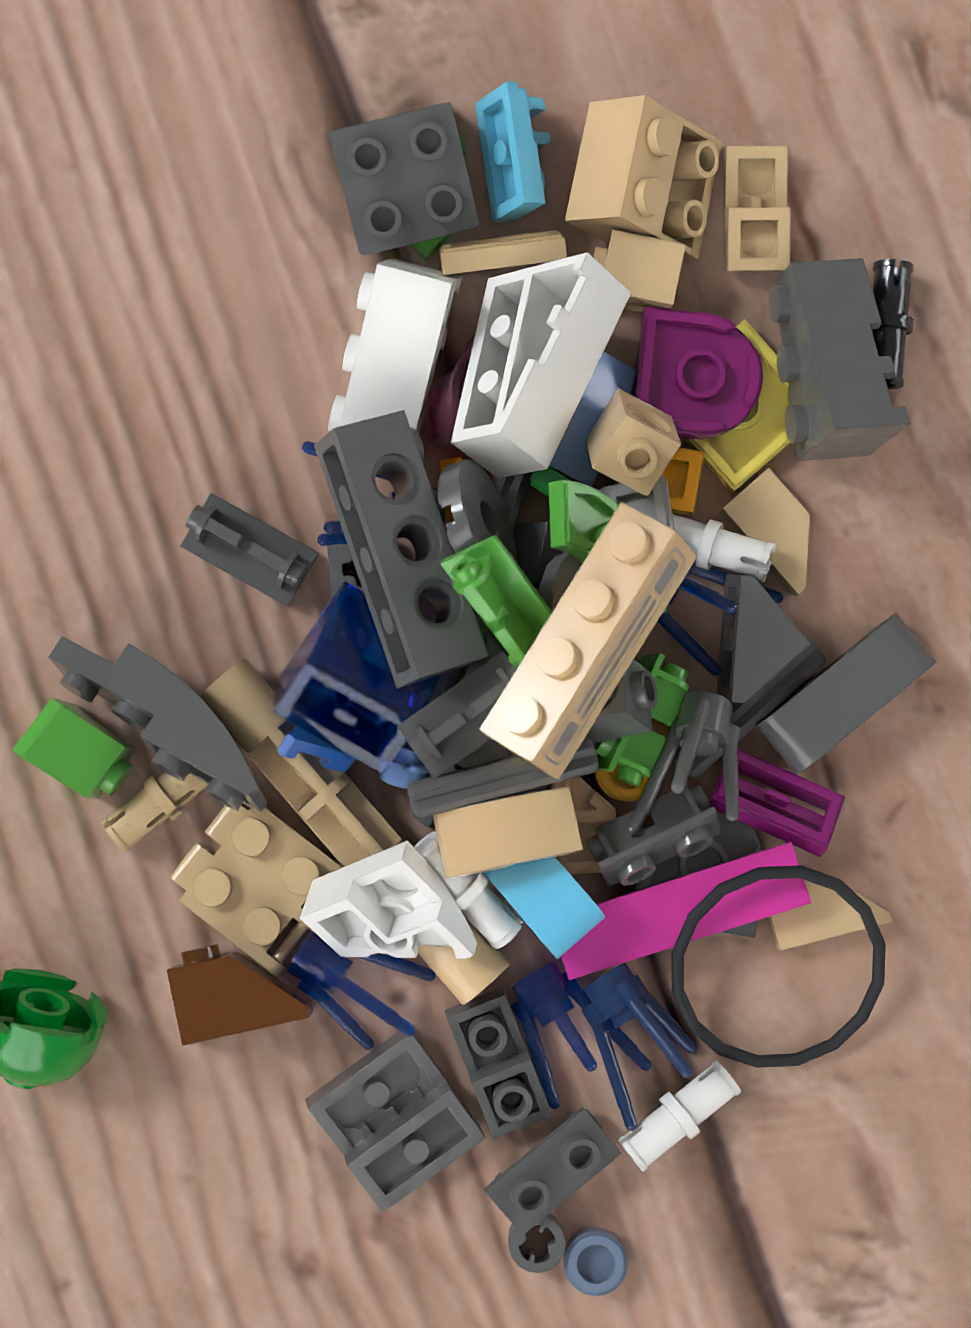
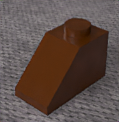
(229, 996)

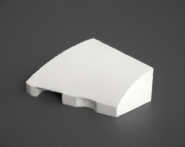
(387, 908)

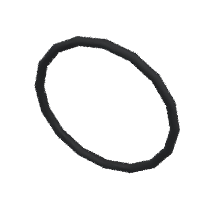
(744, 880)

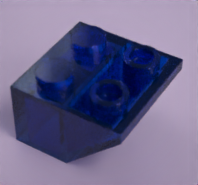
(344, 686)

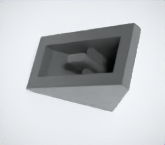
(754, 639)

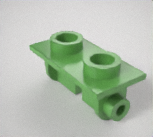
(499, 595)
(638, 753)

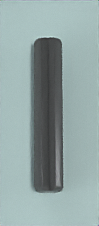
(764, 701)
(491, 781)

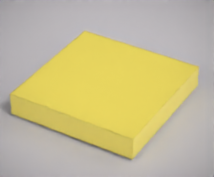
(760, 435)

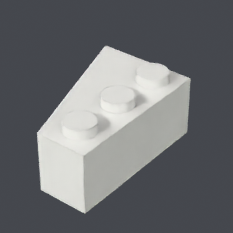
(398, 342)
(533, 360)

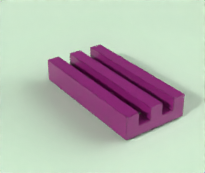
(776, 812)

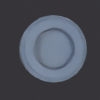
(595, 1261)

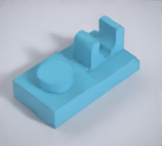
(511, 151)

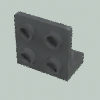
(404, 178)

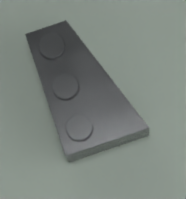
(832, 361)

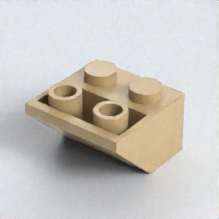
(643, 173)

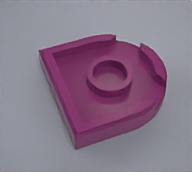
(697, 371)

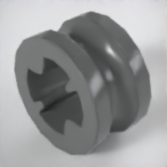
(542, 1263)

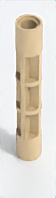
(331, 808)

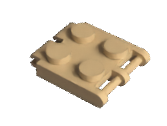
(253, 881)

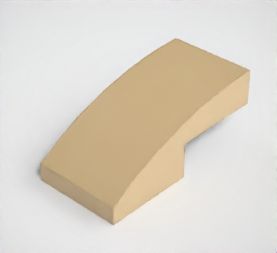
(756, 208)
(507, 832)

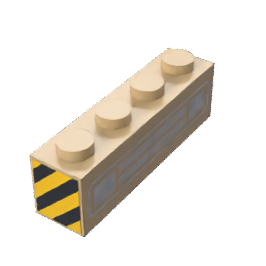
(589, 640)

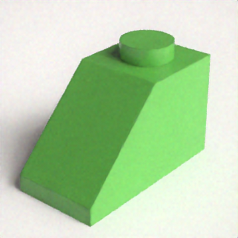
(76, 750)

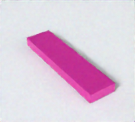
(654, 915)

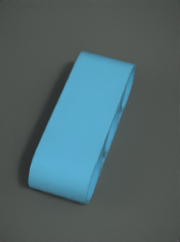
(548, 901)

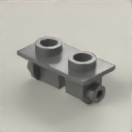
(248, 549)
(450, 724)
(677, 830)
(552, 1170)

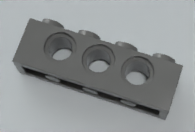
(392, 583)

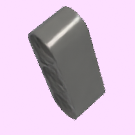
(846, 693)

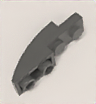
(171, 715)

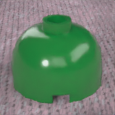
(45, 1028)

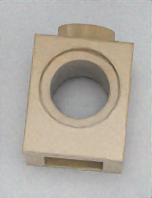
(644, 267)
(632, 442)

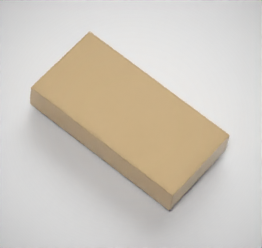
(502, 252)

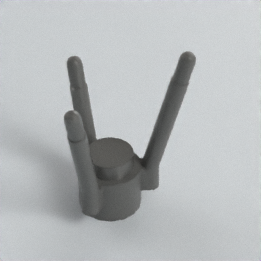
(698, 731)

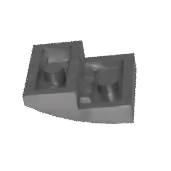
(395, 1119)

